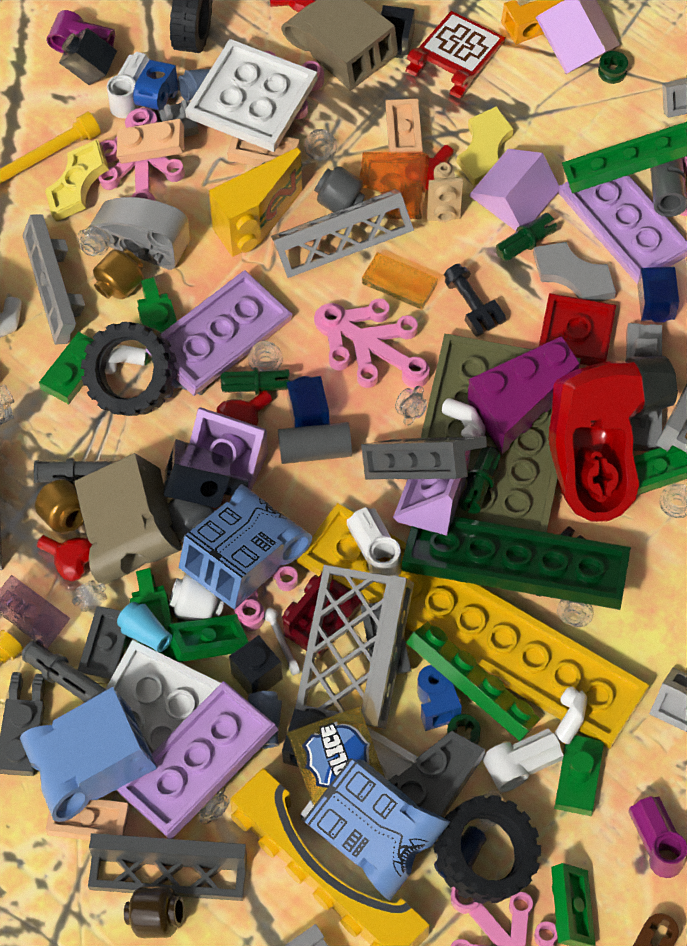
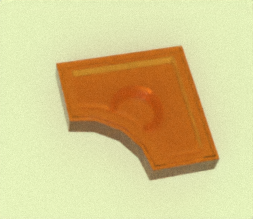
(397, 171)

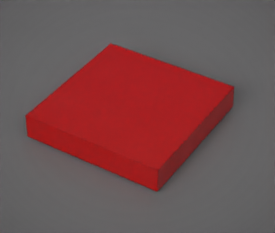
(582, 324)

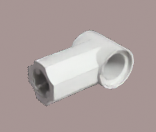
(121, 87)
(375, 542)
(512, 764)

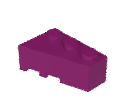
(519, 390)

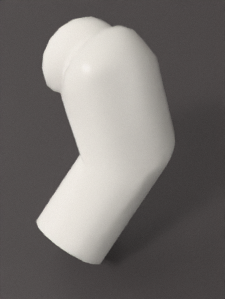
(125, 354)
(468, 416)

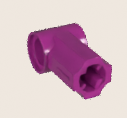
(70, 22)
(657, 835)

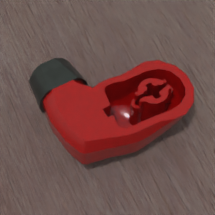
(593, 431)

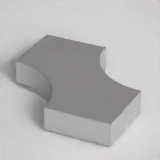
(560, 265)

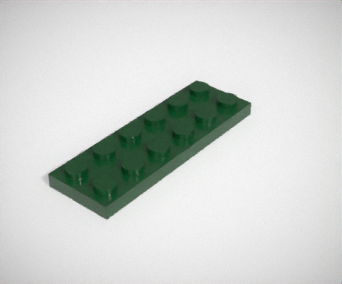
(521, 561)

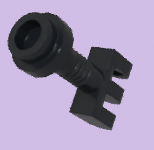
(457, 277)

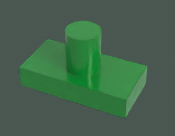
(579, 775)

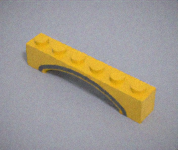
(263, 809)

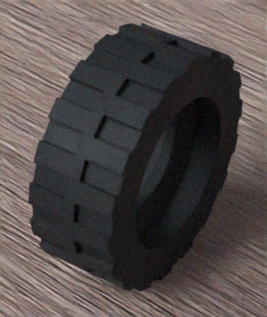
(190, 24)

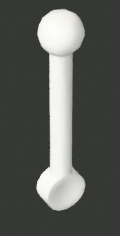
(271, 616)

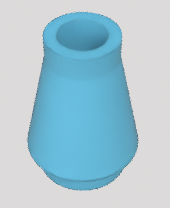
(142, 625)

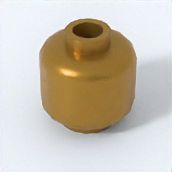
(118, 274)
(59, 506)

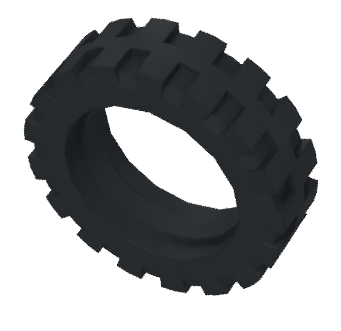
(95, 365)
(522, 838)

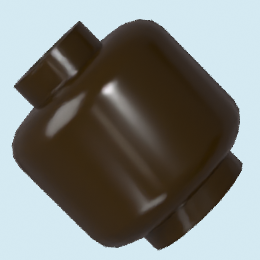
(154, 912)

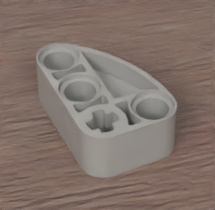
(145, 228)

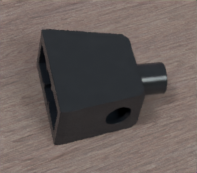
(199, 475)

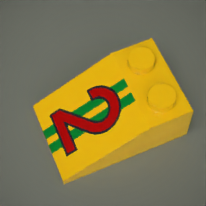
(255, 201)

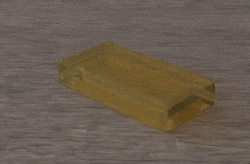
(399, 280)

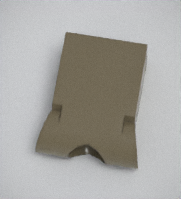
(343, 38)
(125, 517)

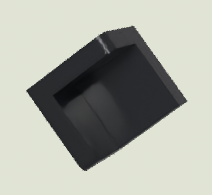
(404, 27)

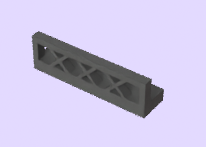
(419, 457)
(172, 853)

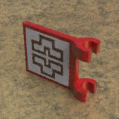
(458, 48)

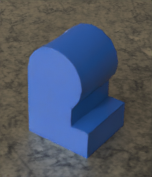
(155, 92)
(438, 698)

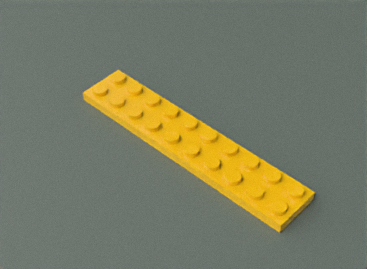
(500, 637)

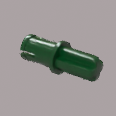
(525, 237)
(254, 381)
(480, 479)

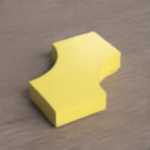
(488, 134)
(70, 190)

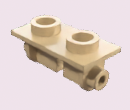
(444, 195)

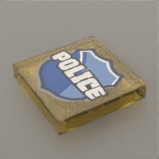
(328, 745)

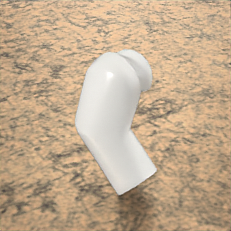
(10, 317)
(574, 716)

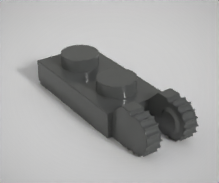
(18, 718)

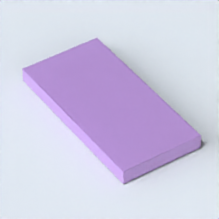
(627, 225)
(223, 330)
(199, 759)

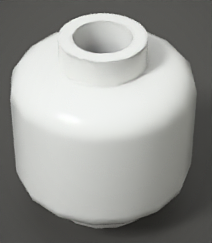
(193, 601)

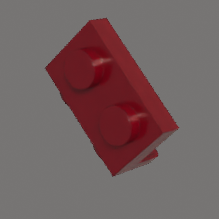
(299, 616)

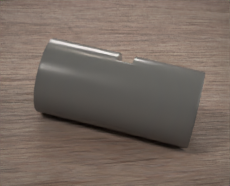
(669, 188)
(315, 442)

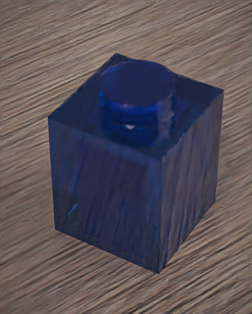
(658, 294)
(307, 401)

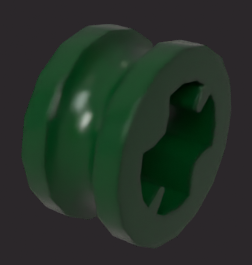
(613, 58)
(467, 721)

